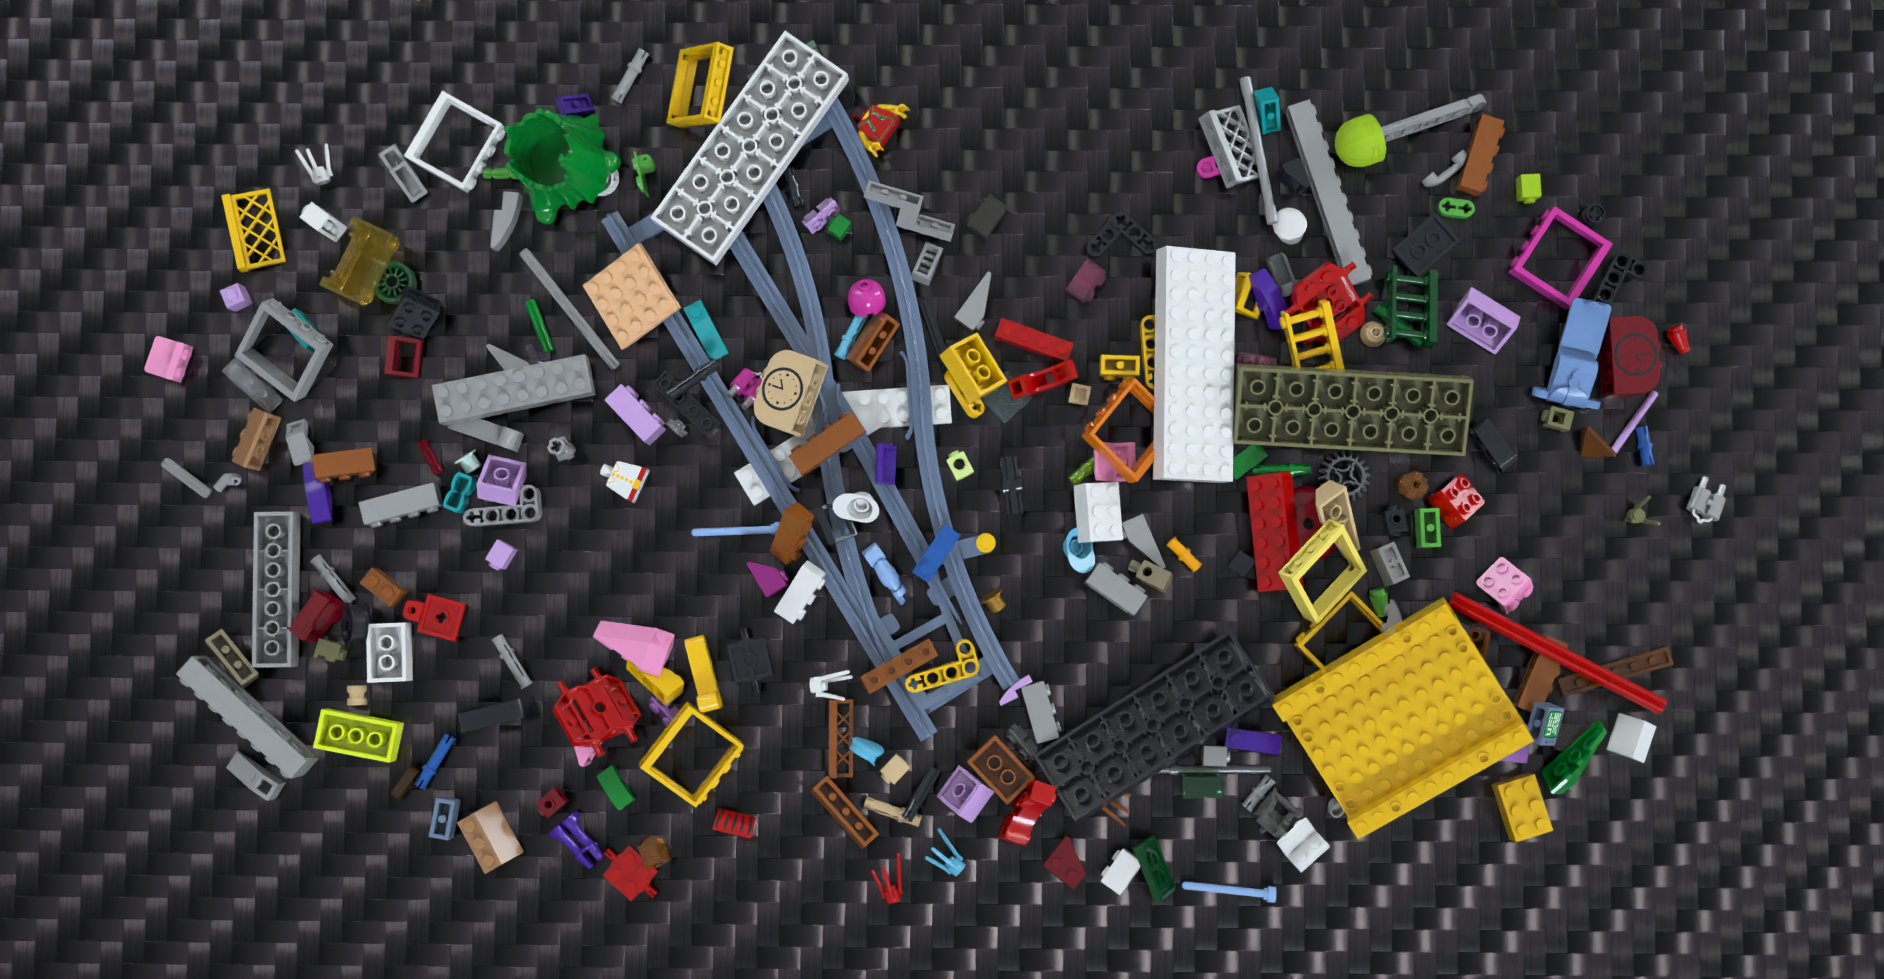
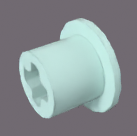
(468, 462)

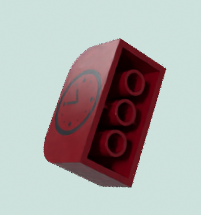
(1629, 357)

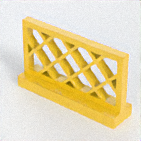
(238, 236)

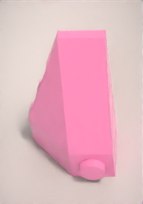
(639, 644)

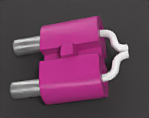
(745, 384)

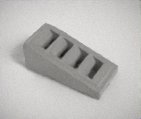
(922, 274)

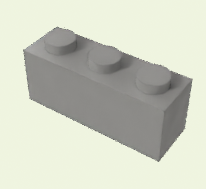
(1041, 711)

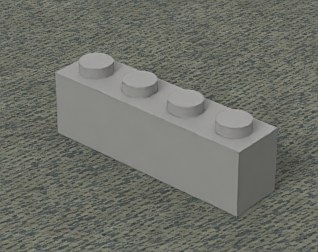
(400, 504)

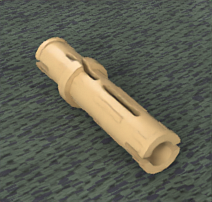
(890, 811)

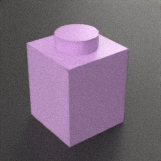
(236, 297)
(500, 555)

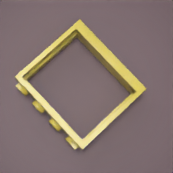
(1308, 556)

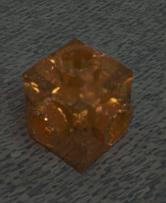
(1407, 488)

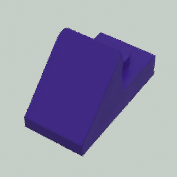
(575, 104)

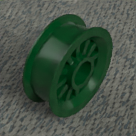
(398, 267)

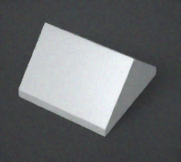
(1631, 737)

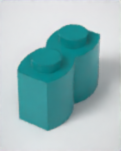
(459, 496)

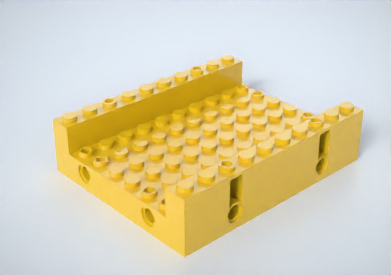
(1402, 718)

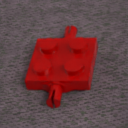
(629, 873)

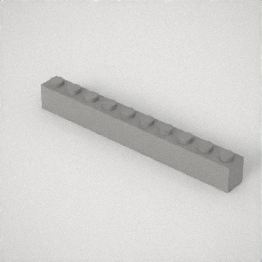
(1327, 190)

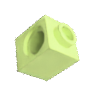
(959, 474)

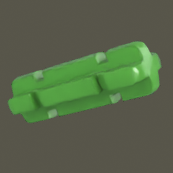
(498, 173)

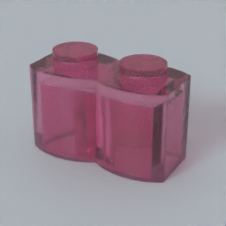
(1085, 281)

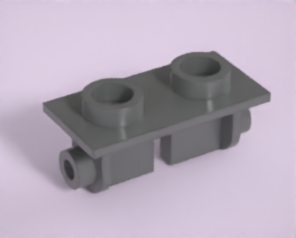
(1015, 737)

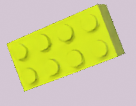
(358, 735)

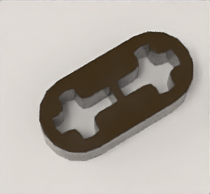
(405, 783)

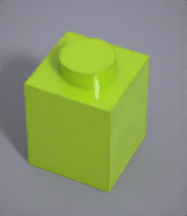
(1528, 188)

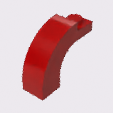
(1042, 380)

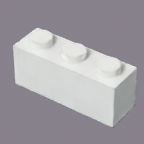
(323, 221)
(801, 592)

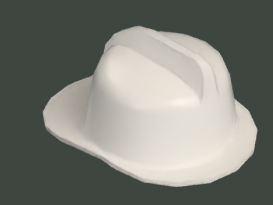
(856, 507)

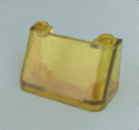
(362, 262)

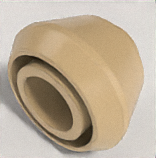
(1369, 336)

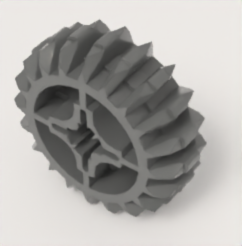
(1349, 473)

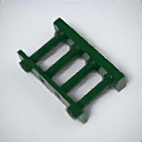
(1428, 299)

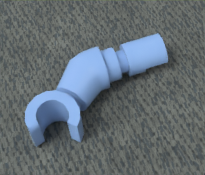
(885, 571)

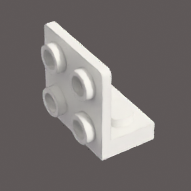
(1302, 844)

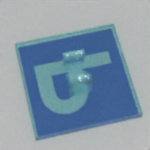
(1002, 403)

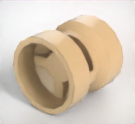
(357, 695)

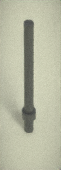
(1174, 769)

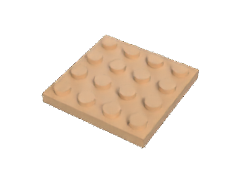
(631, 296)

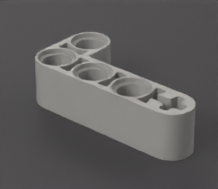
(490, 433)
(503, 511)

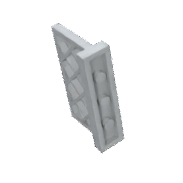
(1223, 149)

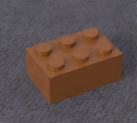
(1000, 769)

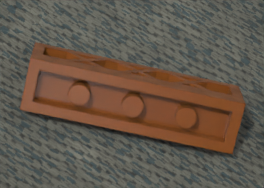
(833, 738)

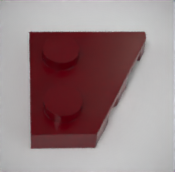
(1065, 863)

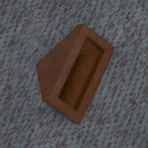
(1593, 445)

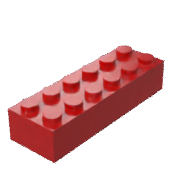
(1272, 527)

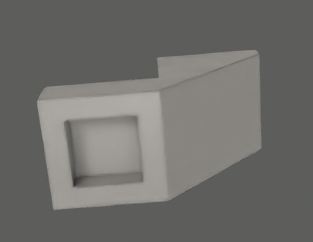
(298, 442)

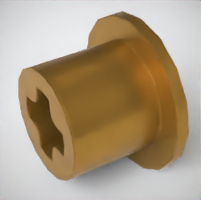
(993, 600)

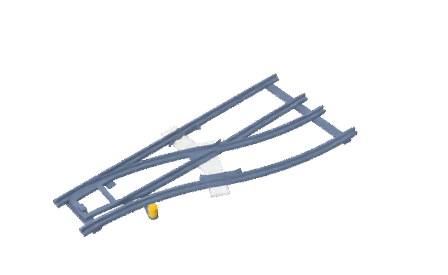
(915, 406)

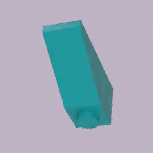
(706, 330)

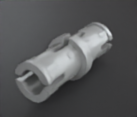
(1258, 793)

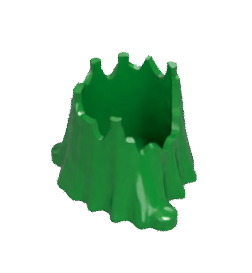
(558, 160)

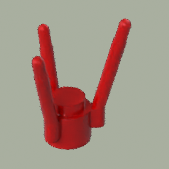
(891, 892)

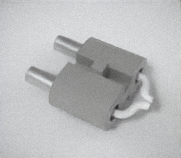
(1705, 502)

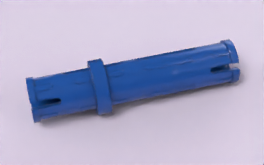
(430, 768)

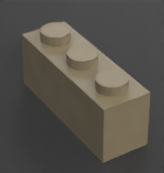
(232, 658)

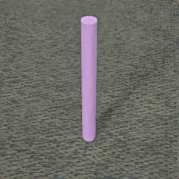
(1634, 421)

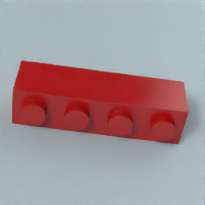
(1033, 340)

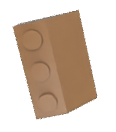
(256, 439)
(490, 837)

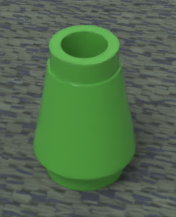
(1378, 599)

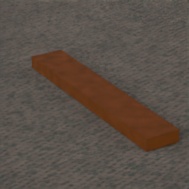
(1624, 667)

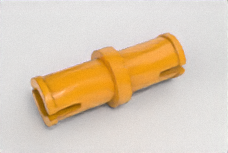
(1184, 554)

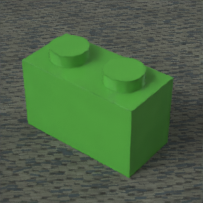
(1427, 528)

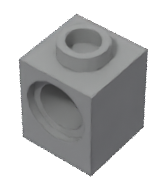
(1214, 755)

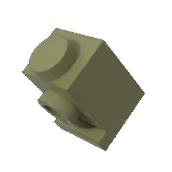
(1563, 416)
(330, 650)

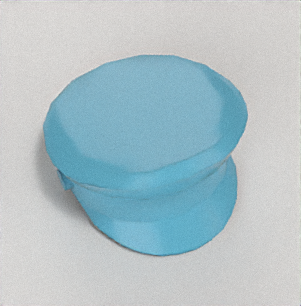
(866, 749)

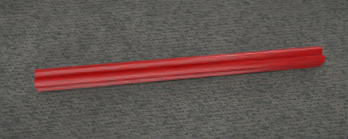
(1557, 653)

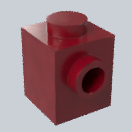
(551, 802)

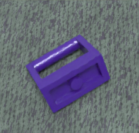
(885, 464)

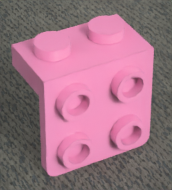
(168, 359)
(1104, 471)
(1505, 584)

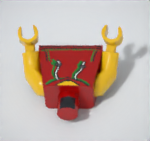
(878, 124)

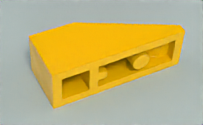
(665, 687)

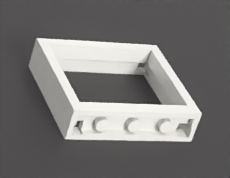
(431, 124)

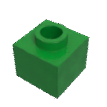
(839, 226)

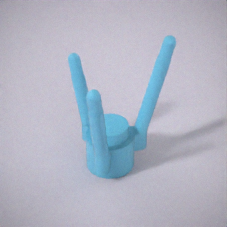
(953, 865)

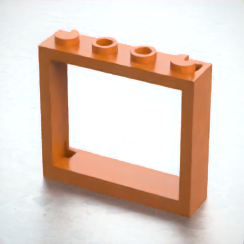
(1147, 458)

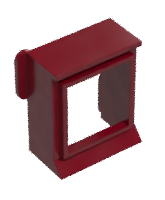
(317, 616)

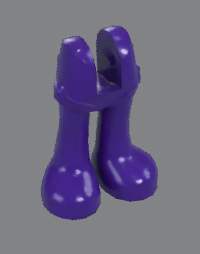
(571, 824)

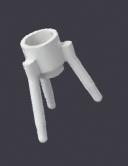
(319, 175)
(819, 684)

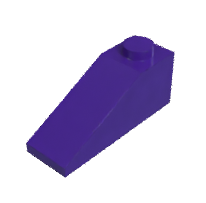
(1251, 740)

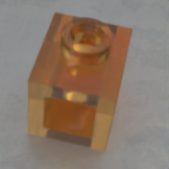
(653, 852)

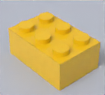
(973, 368)
(1522, 807)

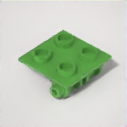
(643, 164)

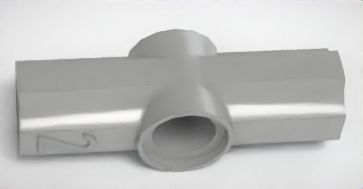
(561, 448)

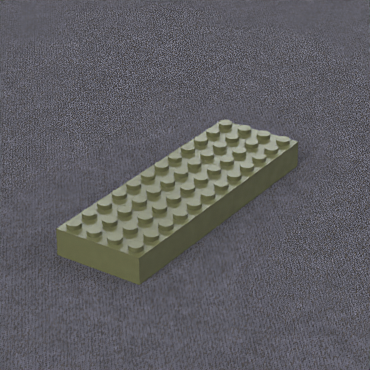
(1352, 409)

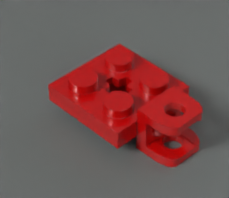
(427, 613)

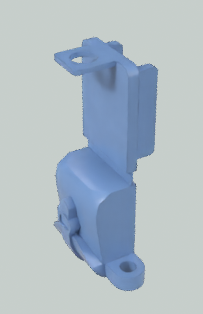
(1576, 361)

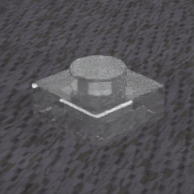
(677, 426)

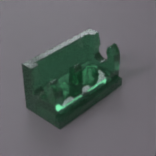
(1201, 785)

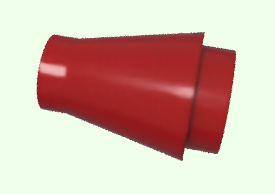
(1678, 337)

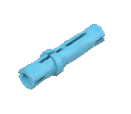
(849, 338)

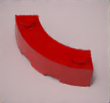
(1026, 811)

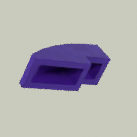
(1268, 297)
(317, 496)

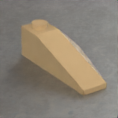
(1334, 504)

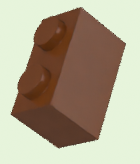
(383, 587)

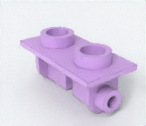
(827, 209)

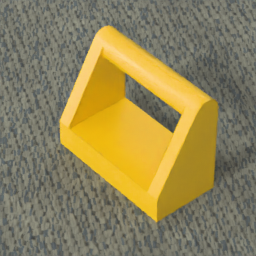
(1242, 289)

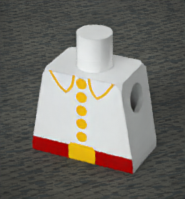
(625, 479)

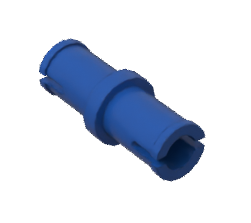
(1644, 446)

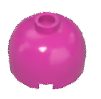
(866, 298)

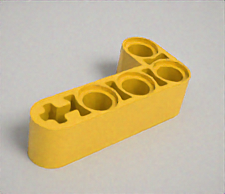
(1147, 353)
(940, 670)
(703, 674)

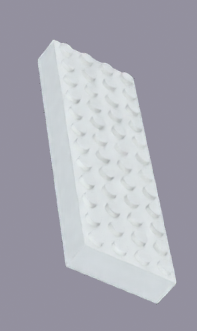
(750, 148)
(1194, 365)

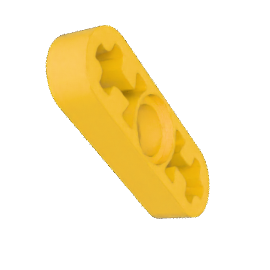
(962, 400)

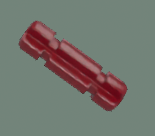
(430, 457)

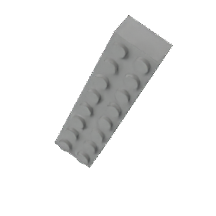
(513, 390)
(275, 588)
(247, 716)

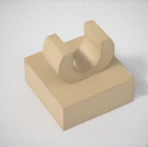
(1079, 394)

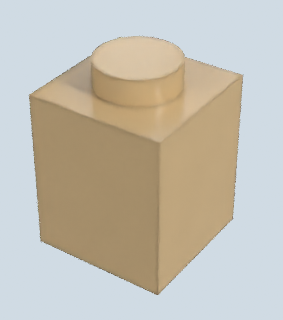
(894, 769)

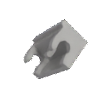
(1389, 564)

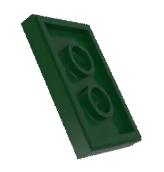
(1154, 868)

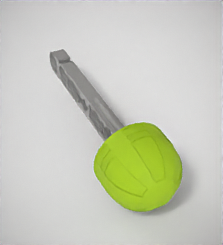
(1363, 140)

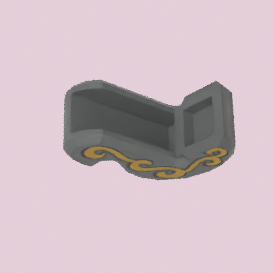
(1281, 273)

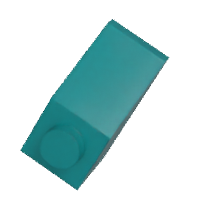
(1267, 110)

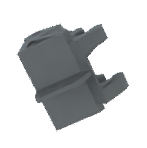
(1270, 818)

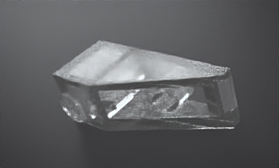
(252, 384)

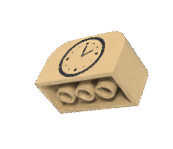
(789, 391)

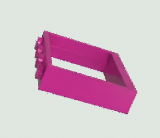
(1584, 277)

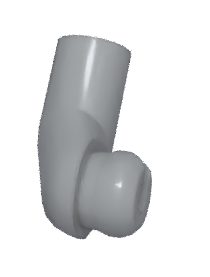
(227, 479)

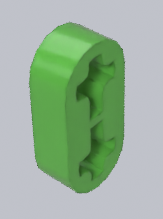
(1456, 203)

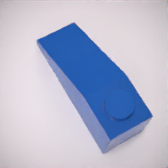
(936, 553)

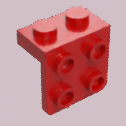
(1456, 501)

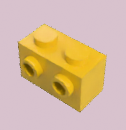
(1119, 366)

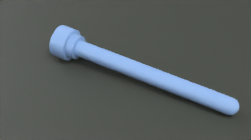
(736, 530)
(1267, 894)

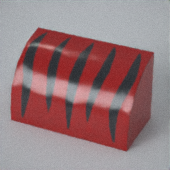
(734, 823)

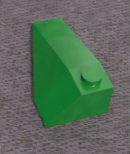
(1569, 765)

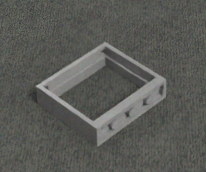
(268, 370)

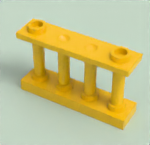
(1326, 329)

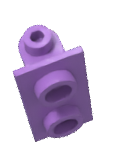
(658, 707)

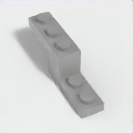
(909, 210)

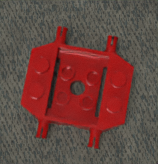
(1331, 283)
(618, 715)

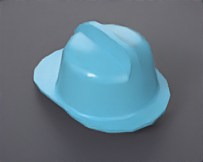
(1079, 554)

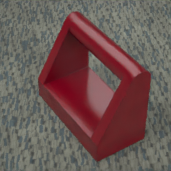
(393, 353)

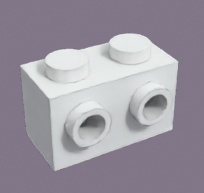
(1121, 871)

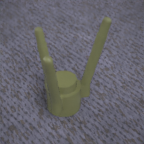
(1638, 515)

